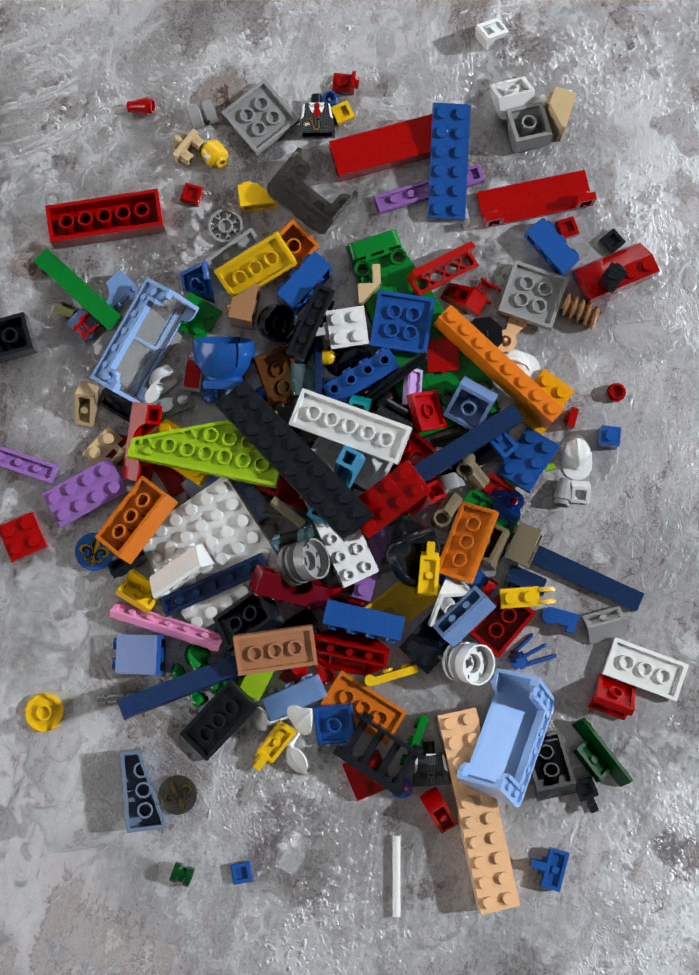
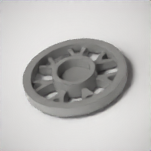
(225, 225)

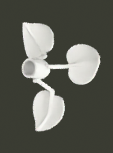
(302, 720)

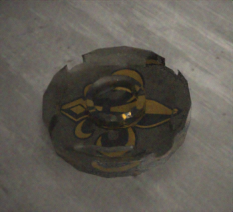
(177, 794)

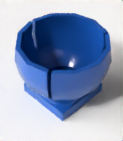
(223, 360)

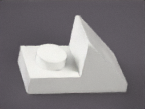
(490, 31)

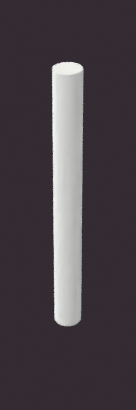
(396, 876)

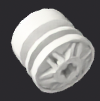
(469, 663)

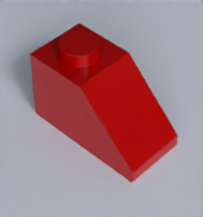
(463, 298)
(438, 810)

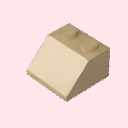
(558, 109)

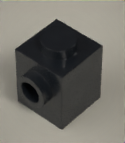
(612, 277)

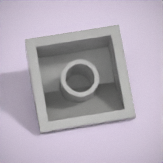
(528, 127)

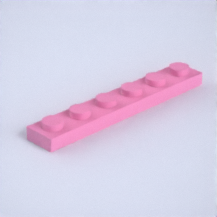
(167, 626)

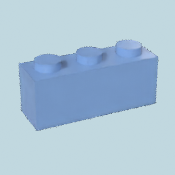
(464, 616)
(299, 694)

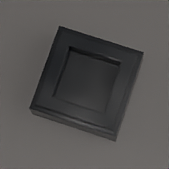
(612, 241)

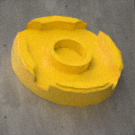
(44, 712)

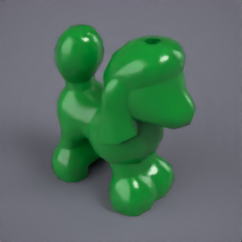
(196, 658)

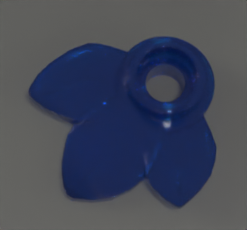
(505, 507)

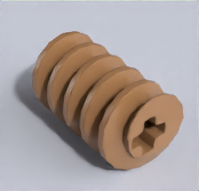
(580, 310)

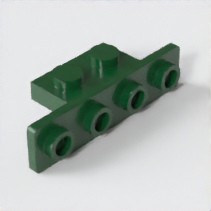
(597, 756)

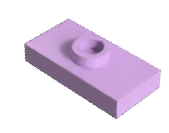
(412, 384)

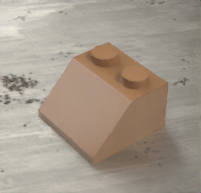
(244, 308)

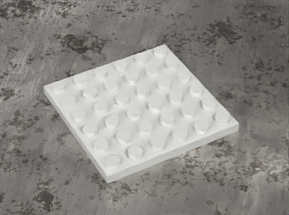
(228, 533)

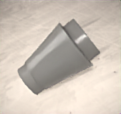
(562, 494)

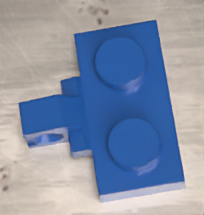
(551, 868)

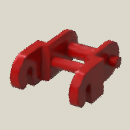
(489, 286)
(89, 330)

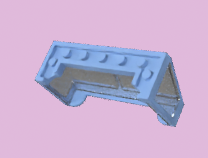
(142, 340)

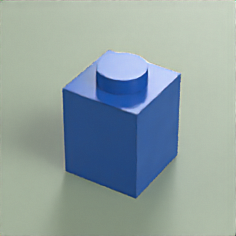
(608, 437)

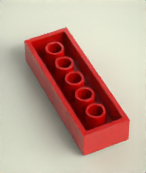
(105, 218)

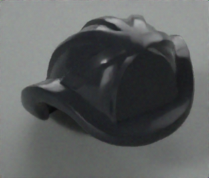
(405, 550)

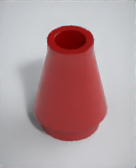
(141, 106)

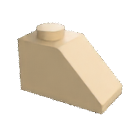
(86, 403)

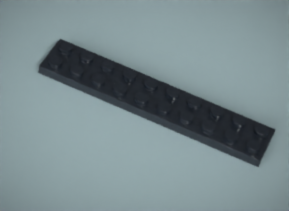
(294, 461)

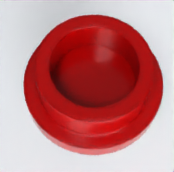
(616, 392)

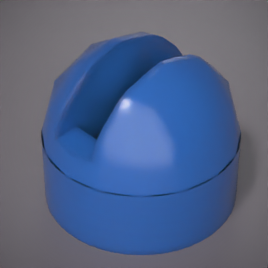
(332, 95)

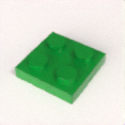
(204, 319)

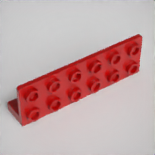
(535, 198)

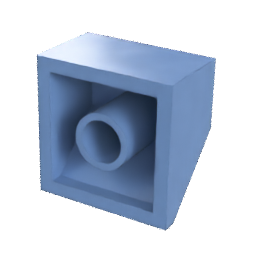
(470, 404)

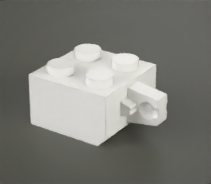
(345, 328)

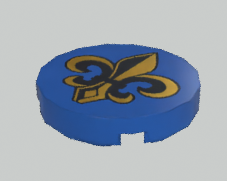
(92, 553)

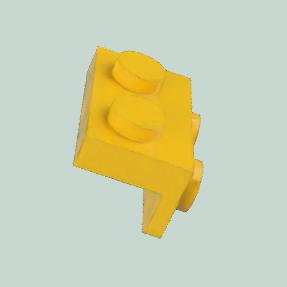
(137, 591)

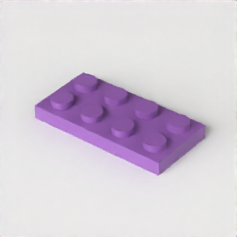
(85, 492)

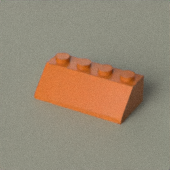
(136, 520)

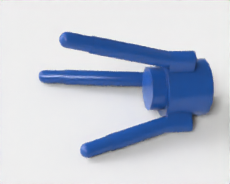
(519, 658)

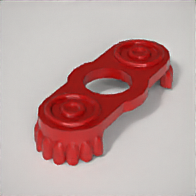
(326, 674)

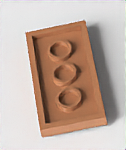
(275, 650)

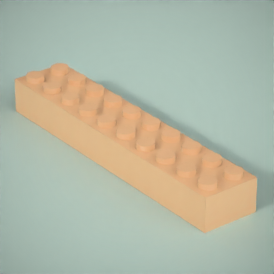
(477, 817)

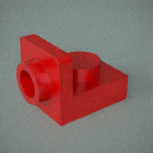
(345, 83)

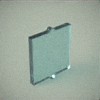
(302, 377)

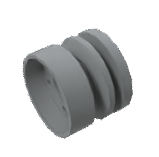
(303, 561)

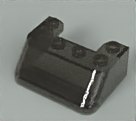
(305, 203)

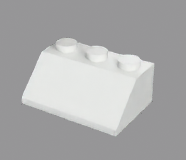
(179, 570)

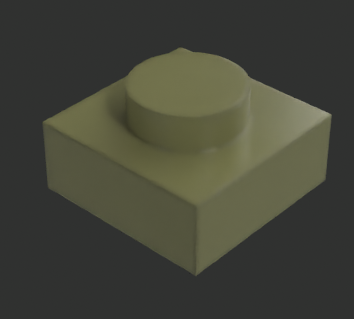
(65, 310)

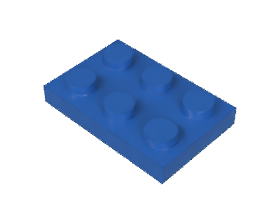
(529, 460)

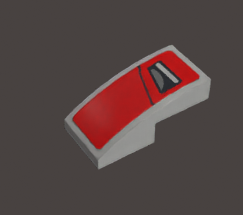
(192, 375)

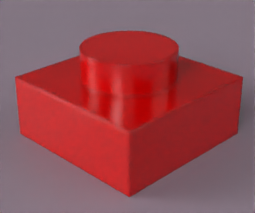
(570, 418)

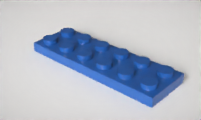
(448, 161)

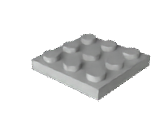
(260, 117)
(532, 295)

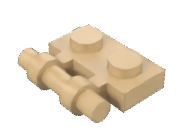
(104, 445)

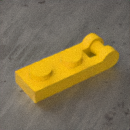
(389, 674)

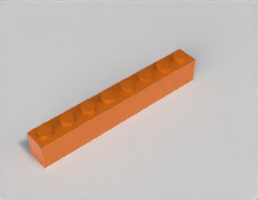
(498, 367)

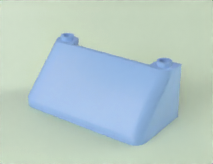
(509, 737)

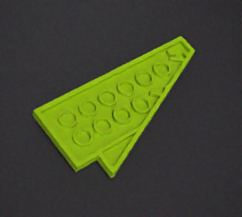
(206, 449)

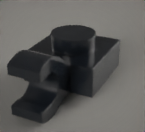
(587, 791)

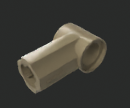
(472, 472)
(446, 509)

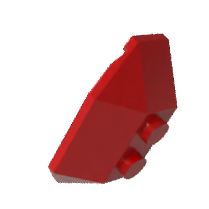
(350, 652)

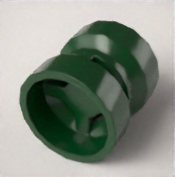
(182, 874)

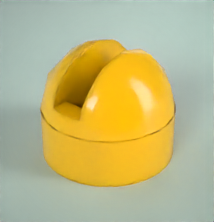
(328, 357)

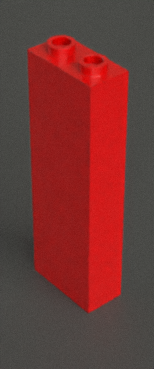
(382, 148)

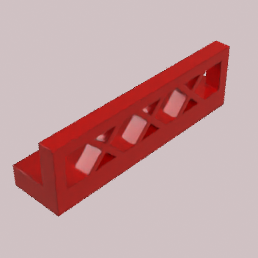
(441, 263)

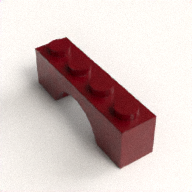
(267, 583)

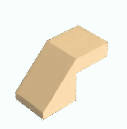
(366, 290)

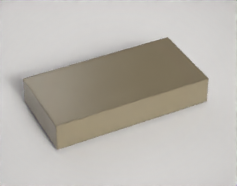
(287, 512)

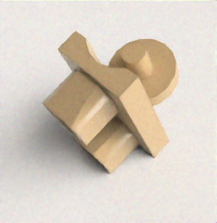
(184, 144)

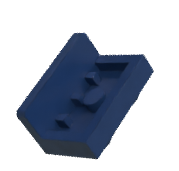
(520, 577)

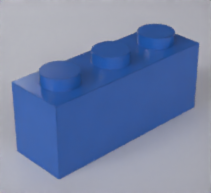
(552, 247)

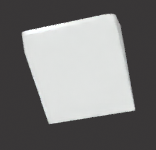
(580, 491)

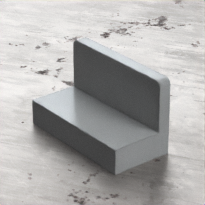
(605, 624)

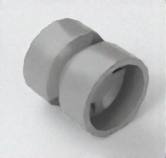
(202, 114)

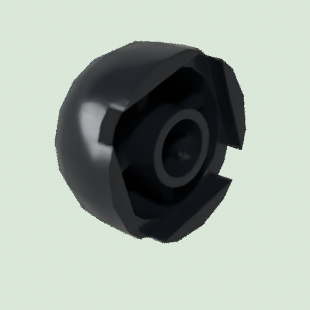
(276, 323)

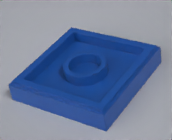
(334, 723)

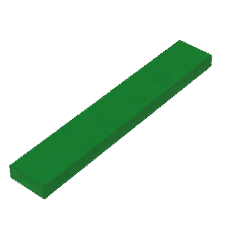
(78, 289)

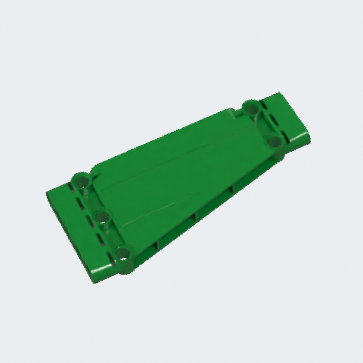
(381, 250)

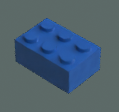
(302, 282)

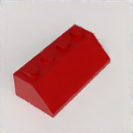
(635, 259)

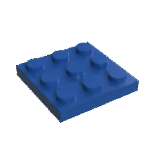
(402, 322)

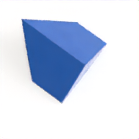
(198, 281)

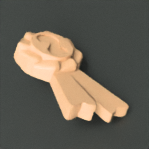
(510, 333)

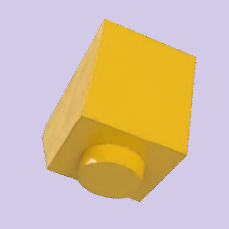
(254, 197)

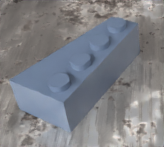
(140, 799)

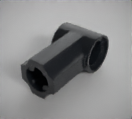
(390, 402)

